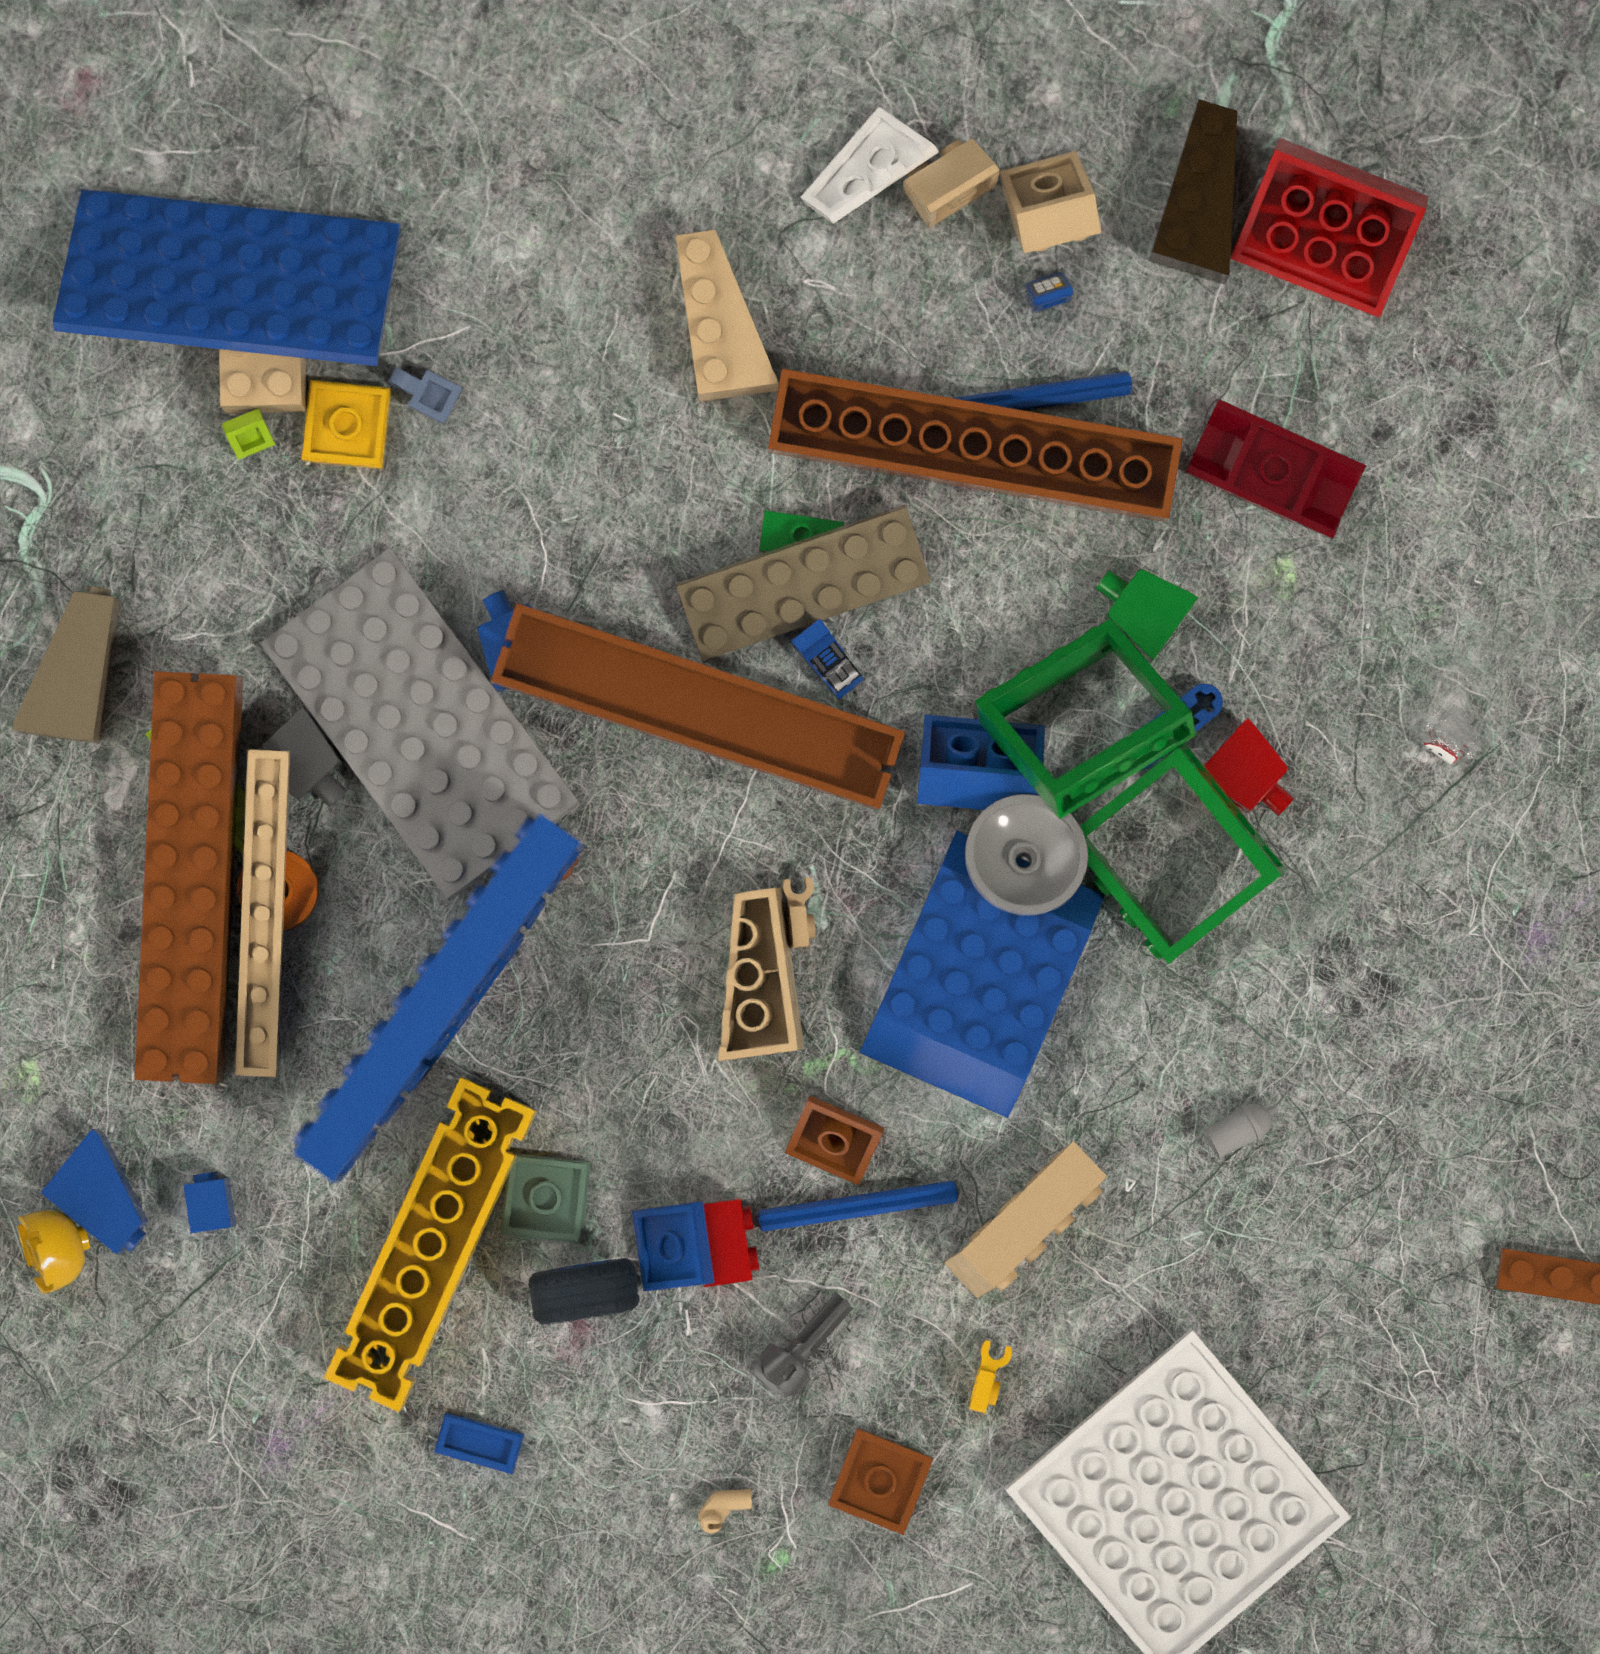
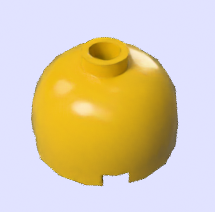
(52, 1248)

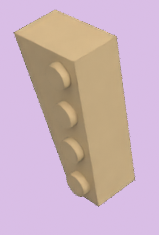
(721, 330)
(761, 989)
(1027, 1220)

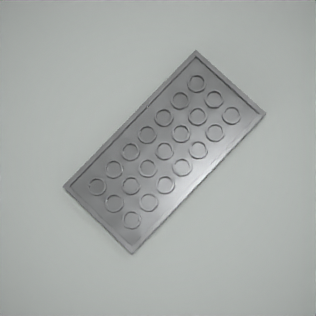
(418, 722)

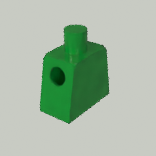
(1146, 609)

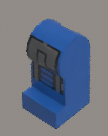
(827, 659)

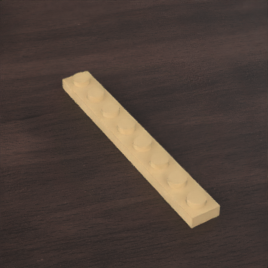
(262, 912)

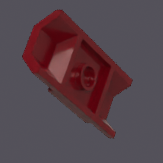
(1275, 469)

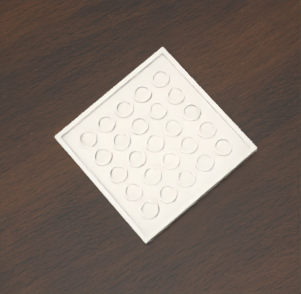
(1177, 1501)

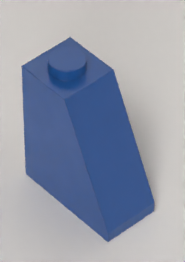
(98, 1194)

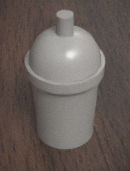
(1239, 1128)

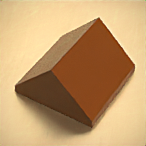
(834, 1140)

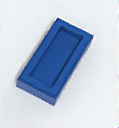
(479, 1443)

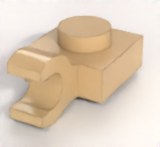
(799, 923)

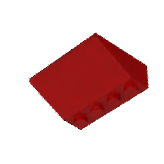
(1330, 227)

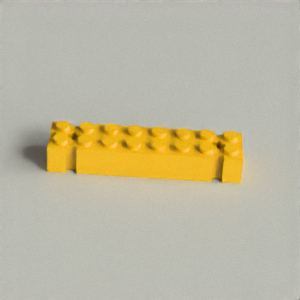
(430, 1244)

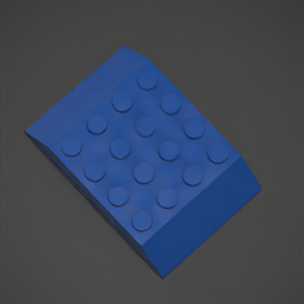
(978, 988)

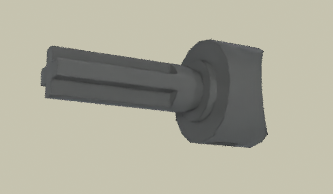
(783, 1368)

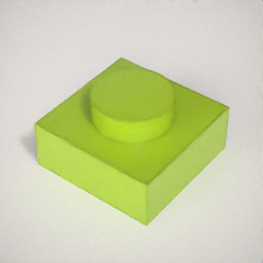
(248, 434)

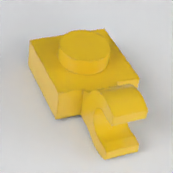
(985, 1388)

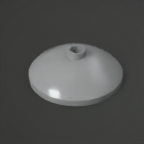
(1028, 829)

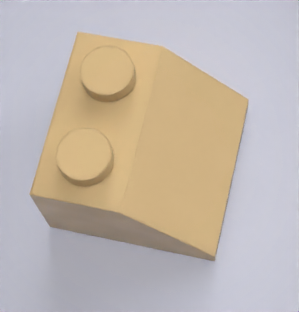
(950, 181)
(1050, 202)

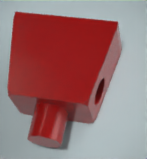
(1250, 770)

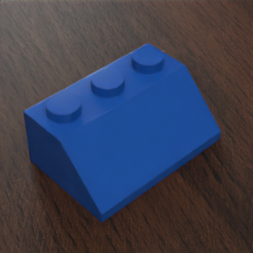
(967, 767)

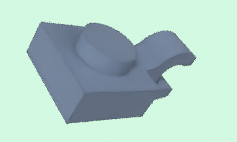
(430, 395)

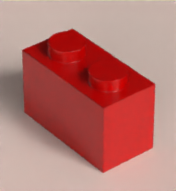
(728, 1241)

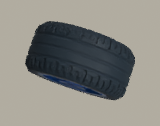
(583, 1291)

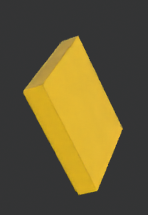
(346, 424)

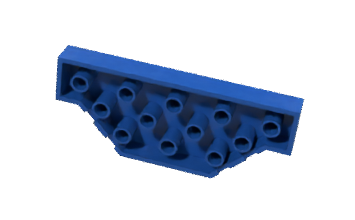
(440, 1000)

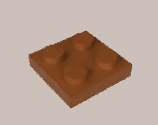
(880, 1481)

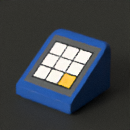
(1049, 291)

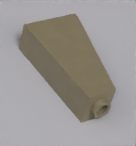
(74, 673)

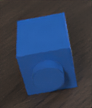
(209, 1203)

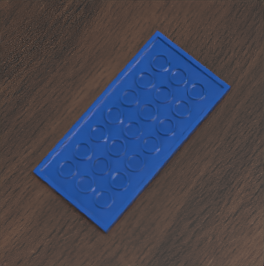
(227, 277)

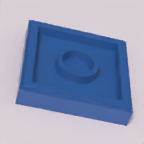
(673, 1246)

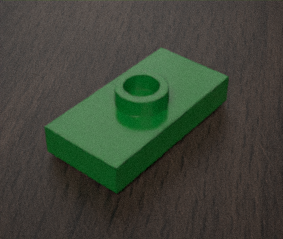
(784, 529)

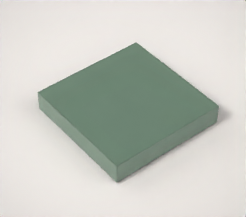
(546, 1198)

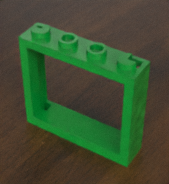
(1114, 762)
(1229, 818)

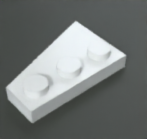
(866, 165)

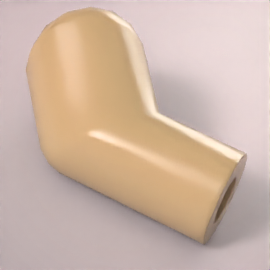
(720, 1505)

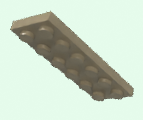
(803, 582)

